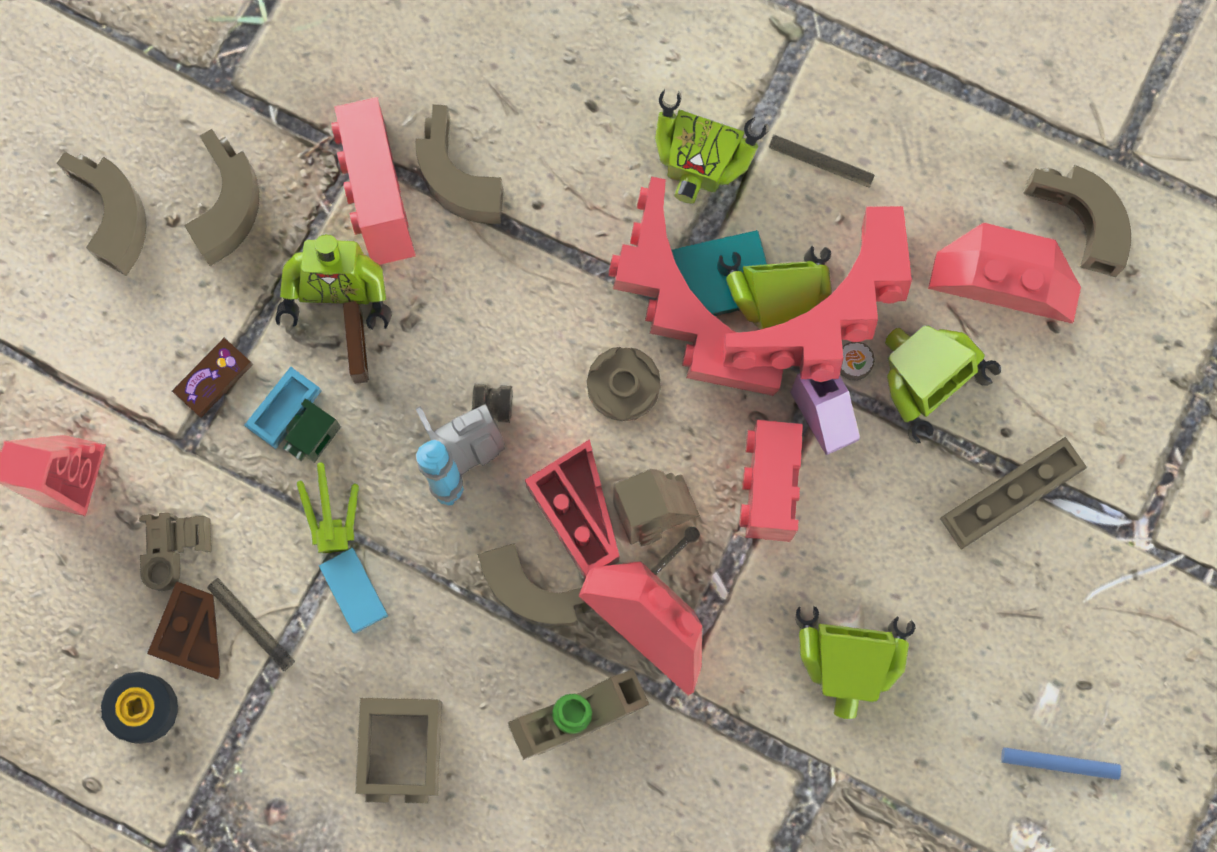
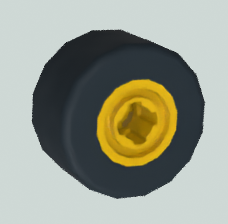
(153, 713)

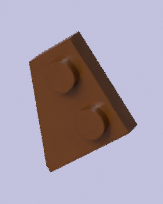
(188, 632)

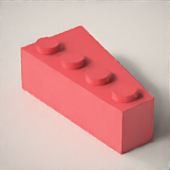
(372, 181)
(52, 470)

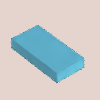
(281, 407)
(353, 590)

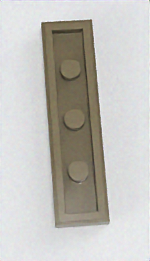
(1013, 493)

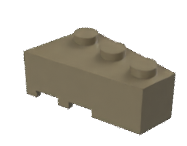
(652, 504)

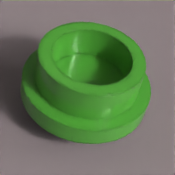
(572, 713)

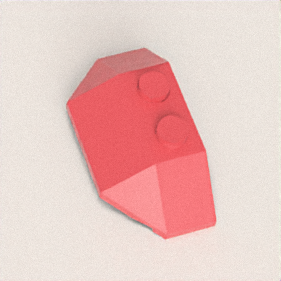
(1009, 272)
(648, 618)

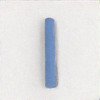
(1061, 763)

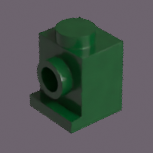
(310, 433)

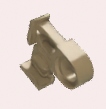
(171, 537)

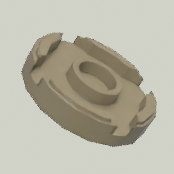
(623, 383)

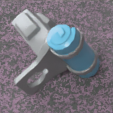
(456, 449)

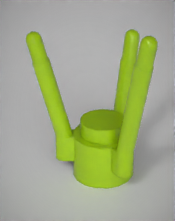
(330, 534)

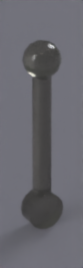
(691, 535)

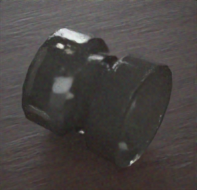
(497, 400)

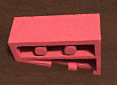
(772, 481)
(576, 508)

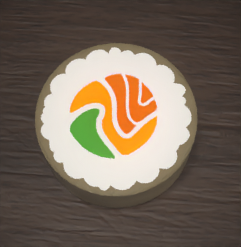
(857, 361)

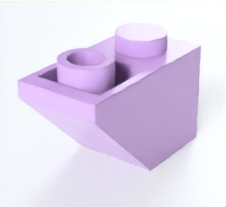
(827, 412)

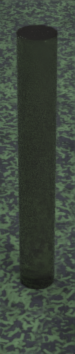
(821, 161)
(251, 624)

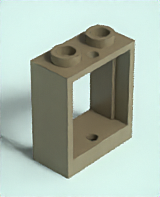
(399, 707)

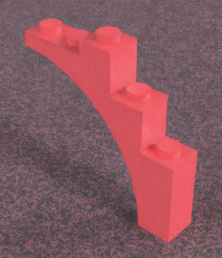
(677, 312)
(847, 314)

